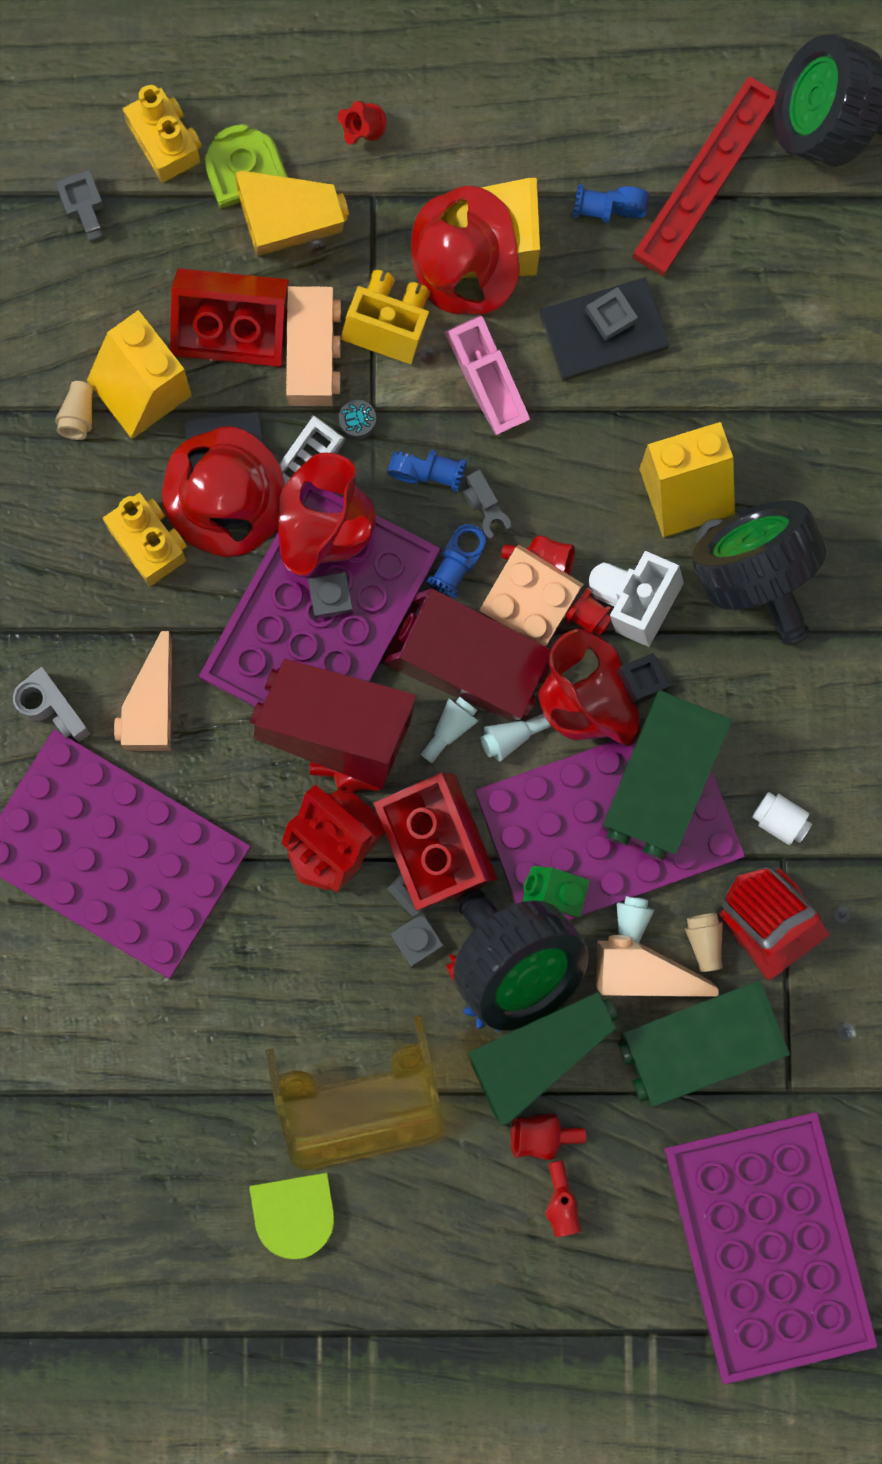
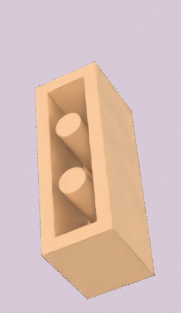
(312, 346)

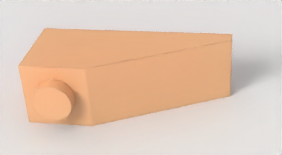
(148, 706)
(636, 970)

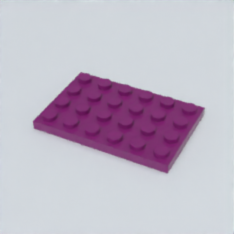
(279, 619)
(556, 821)
(115, 854)
(769, 1248)

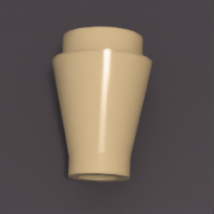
(76, 412)
(706, 940)

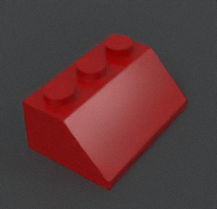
(228, 317)
(435, 840)

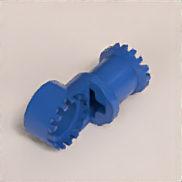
(598, 204)
(436, 469)
(456, 562)

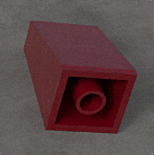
(468, 656)
(334, 720)

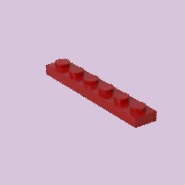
(705, 176)

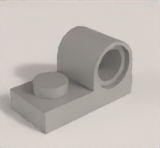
(52, 702)

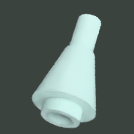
(454, 721)
(505, 738)
(633, 917)

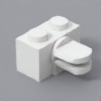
(638, 595)

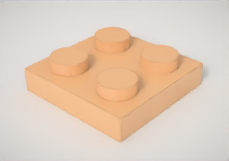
(531, 596)

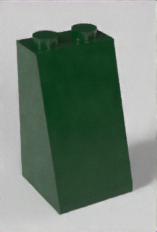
(665, 776)
(703, 1044)
(534, 1057)

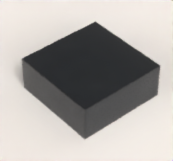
(643, 678)

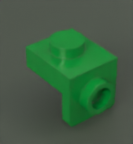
(557, 888)

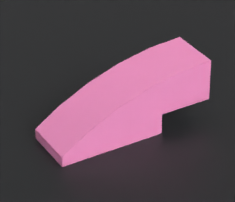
(487, 374)

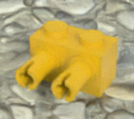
(161, 133)
(384, 322)
(145, 539)

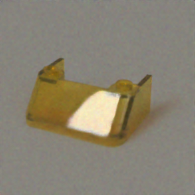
(359, 1114)

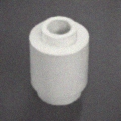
(782, 818)

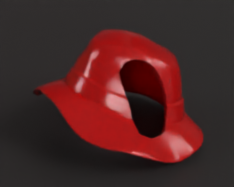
(448, 253)
(230, 481)
(321, 537)
(591, 706)

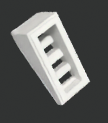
(306, 437)

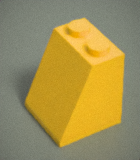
(522, 203)
(288, 210)
(138, 375)
(690, 479)

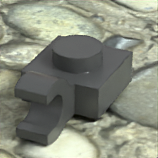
(82, 199)
(481, 497)

